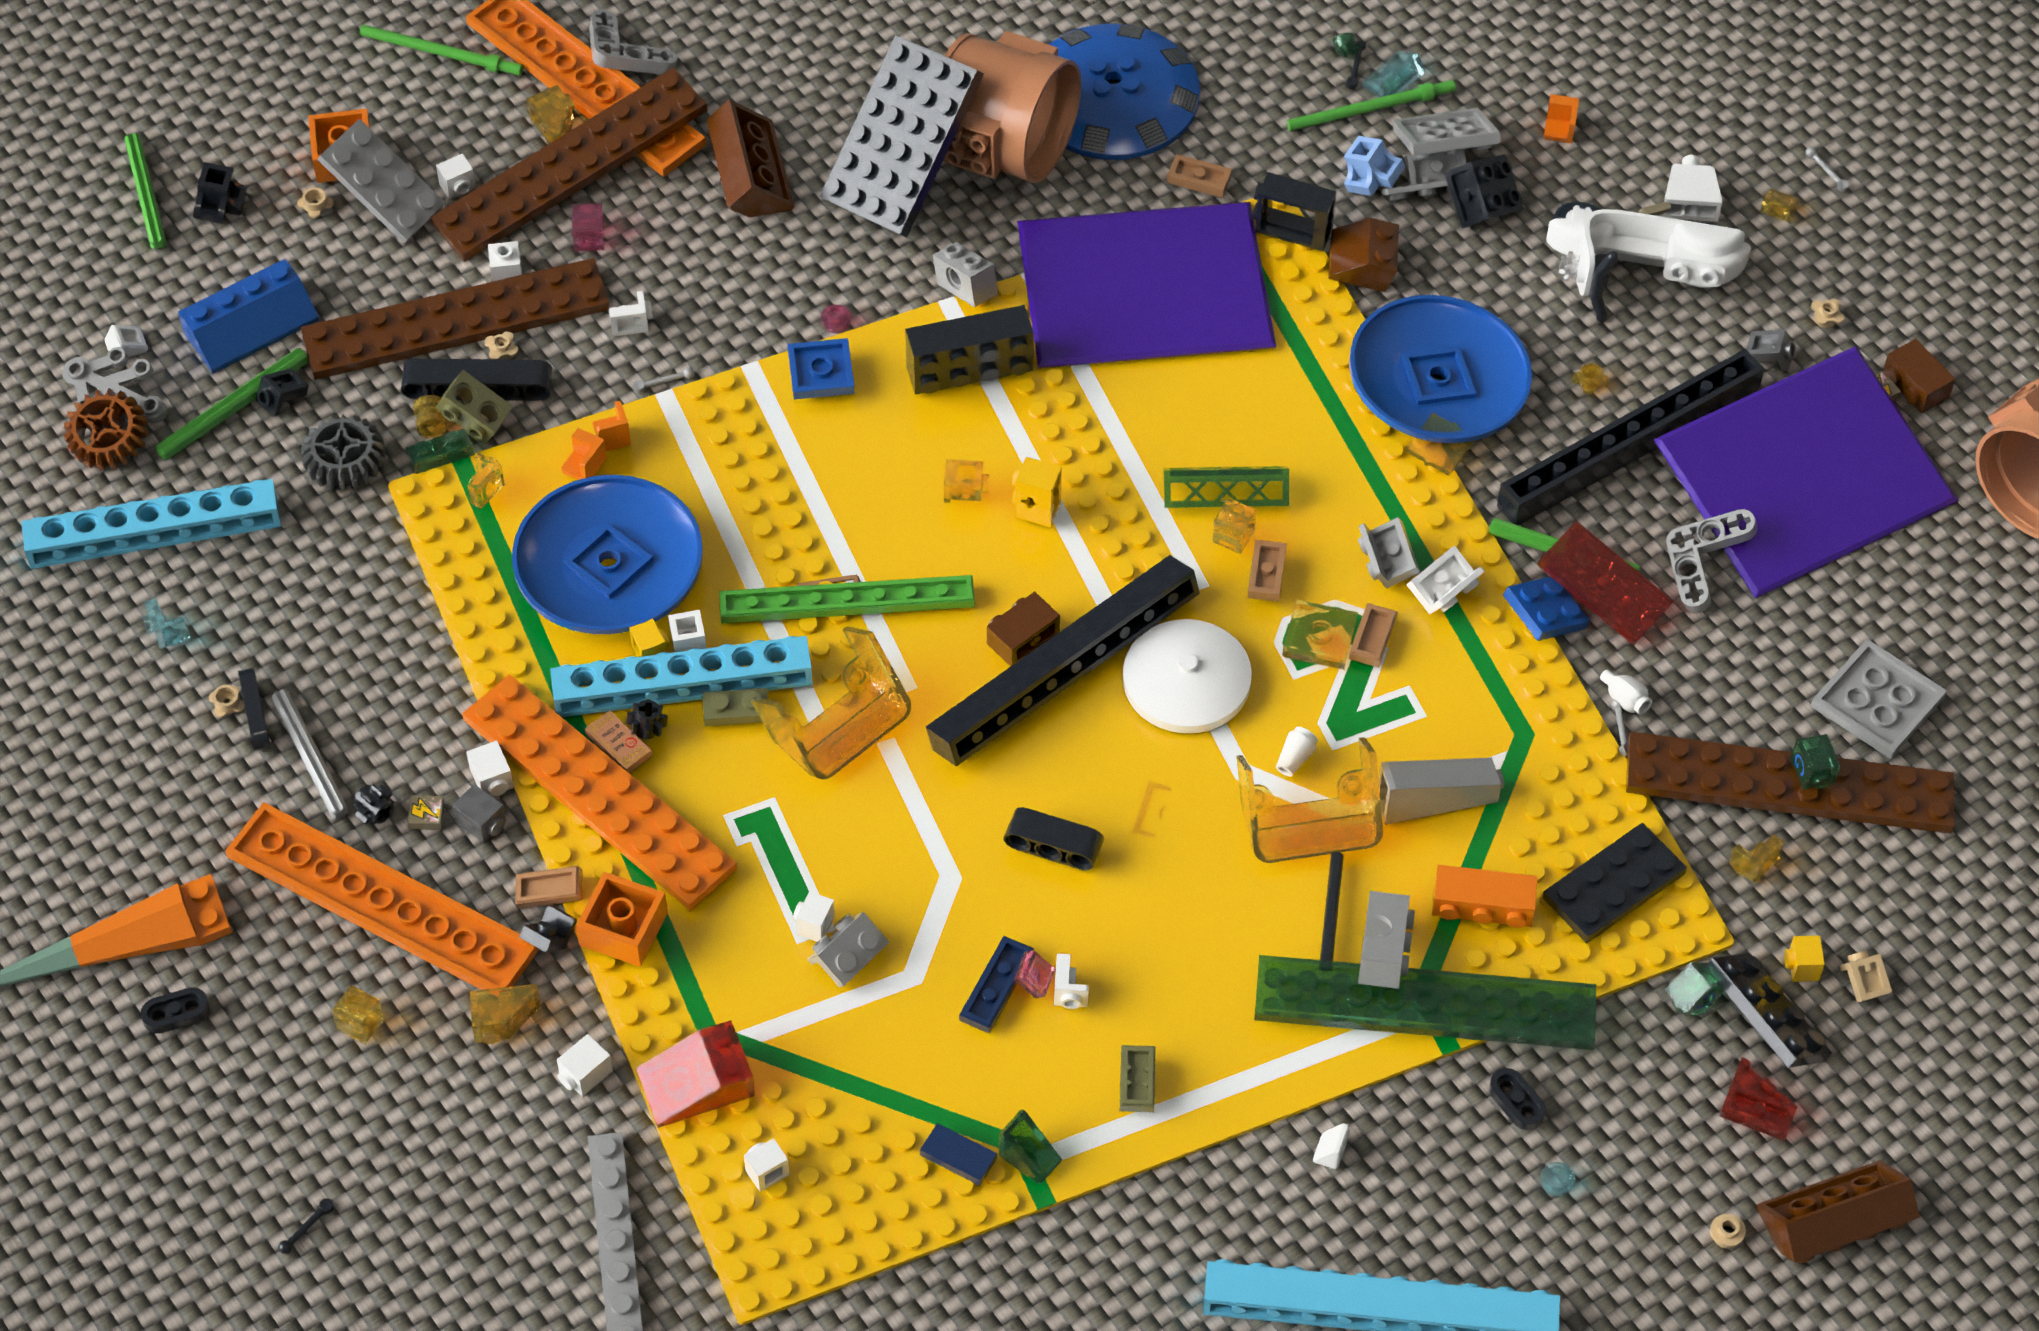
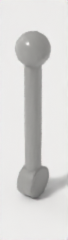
(1842, 185)
(639, 386)
(1618, 710)

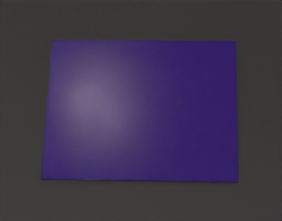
(1145, 284)
(1815, 463)

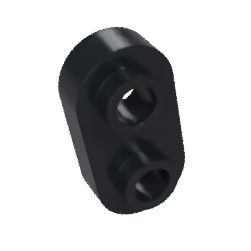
(175, 1010)
(1519, 1100)

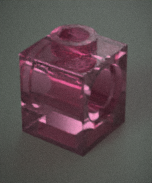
(588, 227)

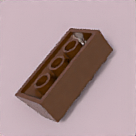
(749, 161)
(1839, 1211)

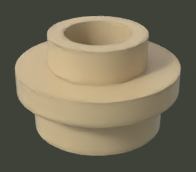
(1726, 1239)

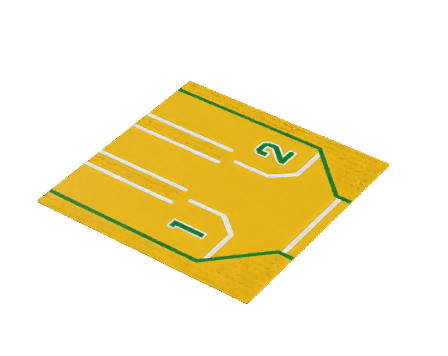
(1159, 923)

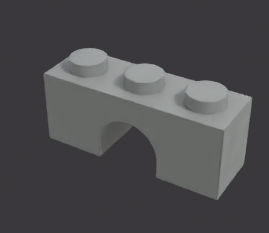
(1386, 940)

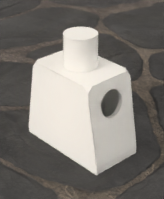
(1693, 191)

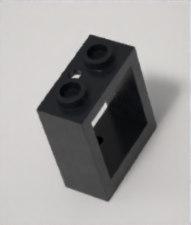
(1291, 226)

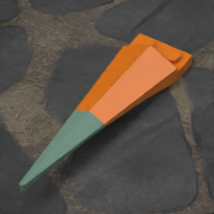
(163, 922)

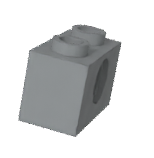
(965, 274)

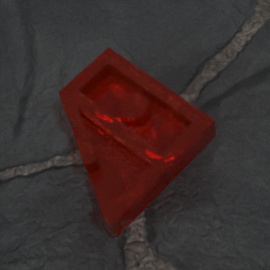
(1757, 1103)

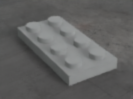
(381, 181)

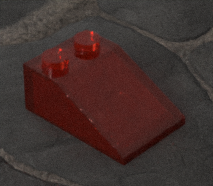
(697, 1075)

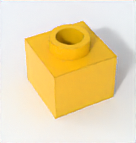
(648, 639)
(1805, 958)

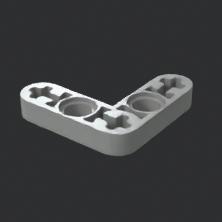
(612, 54)
(1691, 552)

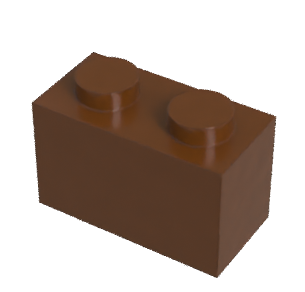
(1919, 375)
(1022, 628)

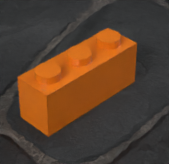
(1484, 896)

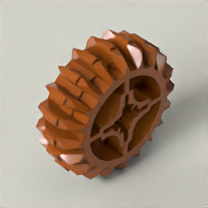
(108, 444)

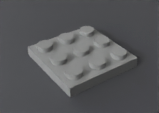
(1446, 132)
(1878, 698)

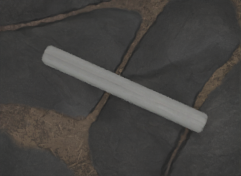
(310, 754)

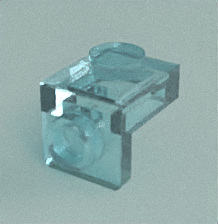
(166, 633)

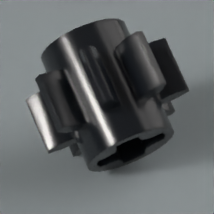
(647, 719)
(373, 804)

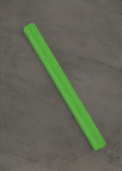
(225, 407)

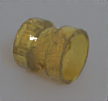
(429, 421)

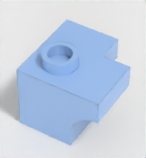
(1371, 166)

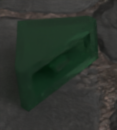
(1027, 1148)

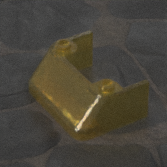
(851, 724)
(1317, 826)

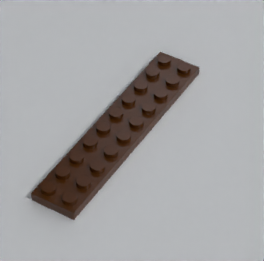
(568, 164)
(454, 318)
(1769, 782)

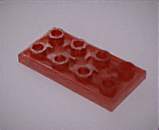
(1605, 583)

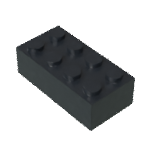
(969, 349)

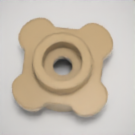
(315, 202)
(1827, 312)
(498, 351)
(223, 694)

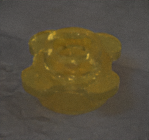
(1593, 372)

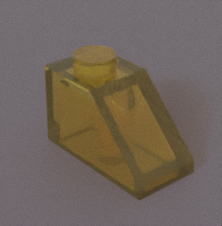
(551, 113)
(502, 1011)

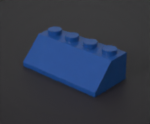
(248, 316)

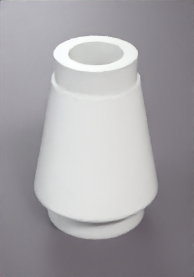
(1297, 749)

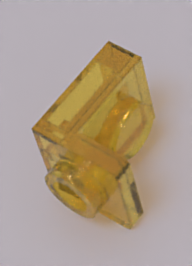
(486, 481)
(1759, 861)

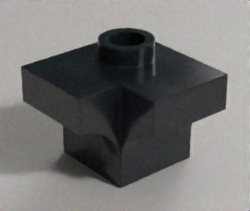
(218, 194)

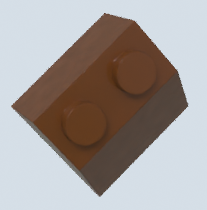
(1364, 253)

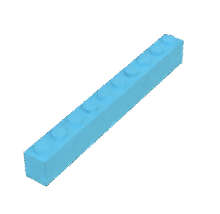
(1371, 1302)

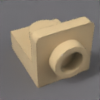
(1867, 975)

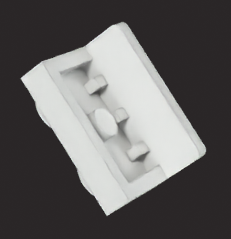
(1444, 580)

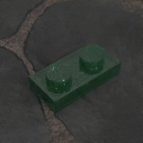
(440, 451)

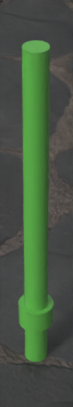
(492, 62)
(1424, 93)

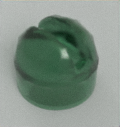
(1345, 44)

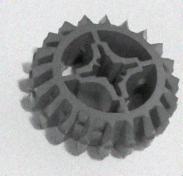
(343, 452)

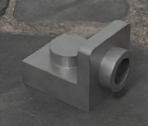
(1772, 346)

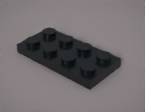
(1614, 882)
(1769, 1009)

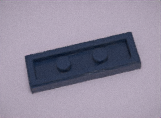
(994, 986)

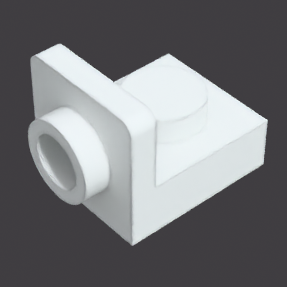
(631, 318)
(1066, 991)

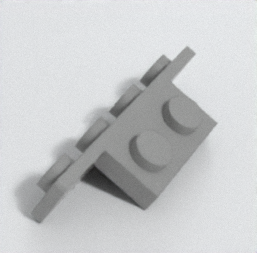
(1426, 174)

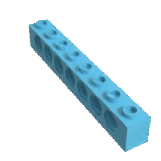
(150, 523)
(668, 687)

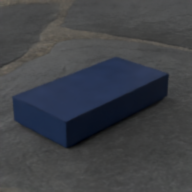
(958, 1154)

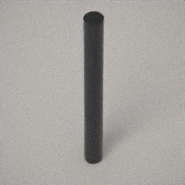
(1331, 906)

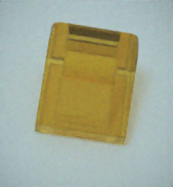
(1779, 204)

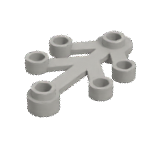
(114, 381)

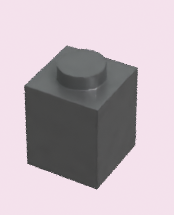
(479, 813)

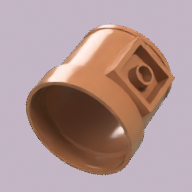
(1019, 109)
(2010, 459)

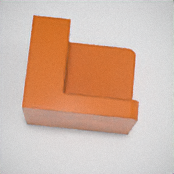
(1561, 118)
(613, 429)
(586, 457)

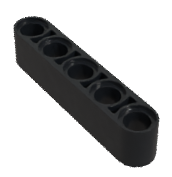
(507, 378)

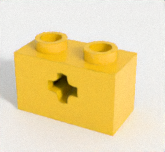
(1037, 491)

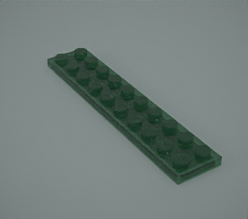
(1428, 1003)

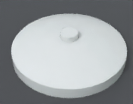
(1187, 676)

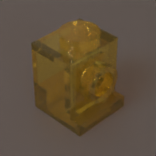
(964, 480)

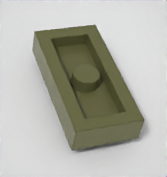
(731, 706)

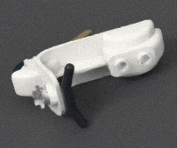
(1598, 238)

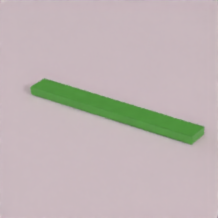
(846, 599)

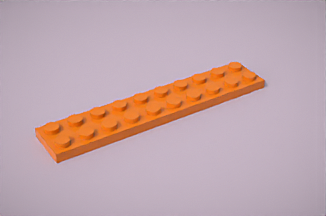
(565, 61)
(600, 792)
(381, 899)

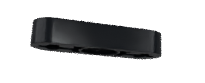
(254, 709)

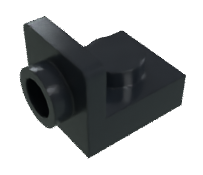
(280, 387)
(551, 932)

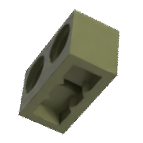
(477, 401)

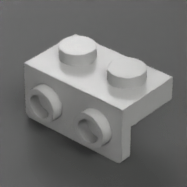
(1388, 552)
(848, 948)

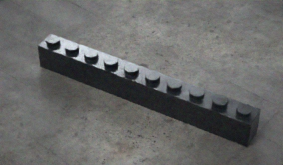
(1627, 438)
(1062, 660)

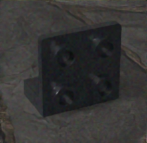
(1483, 190)

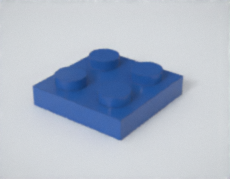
(820, 368)
(1546, 608)

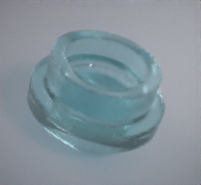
(1557, 1179)

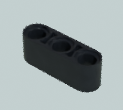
(1053, 838)

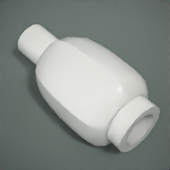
(1628, 692)

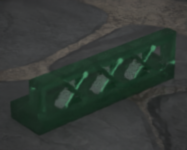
(1225, 474)

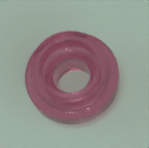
(835, 318)

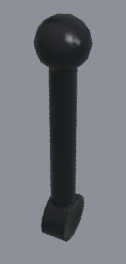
(1352, 82)
(326, 1206)

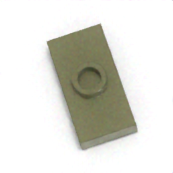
(1137, 1078)

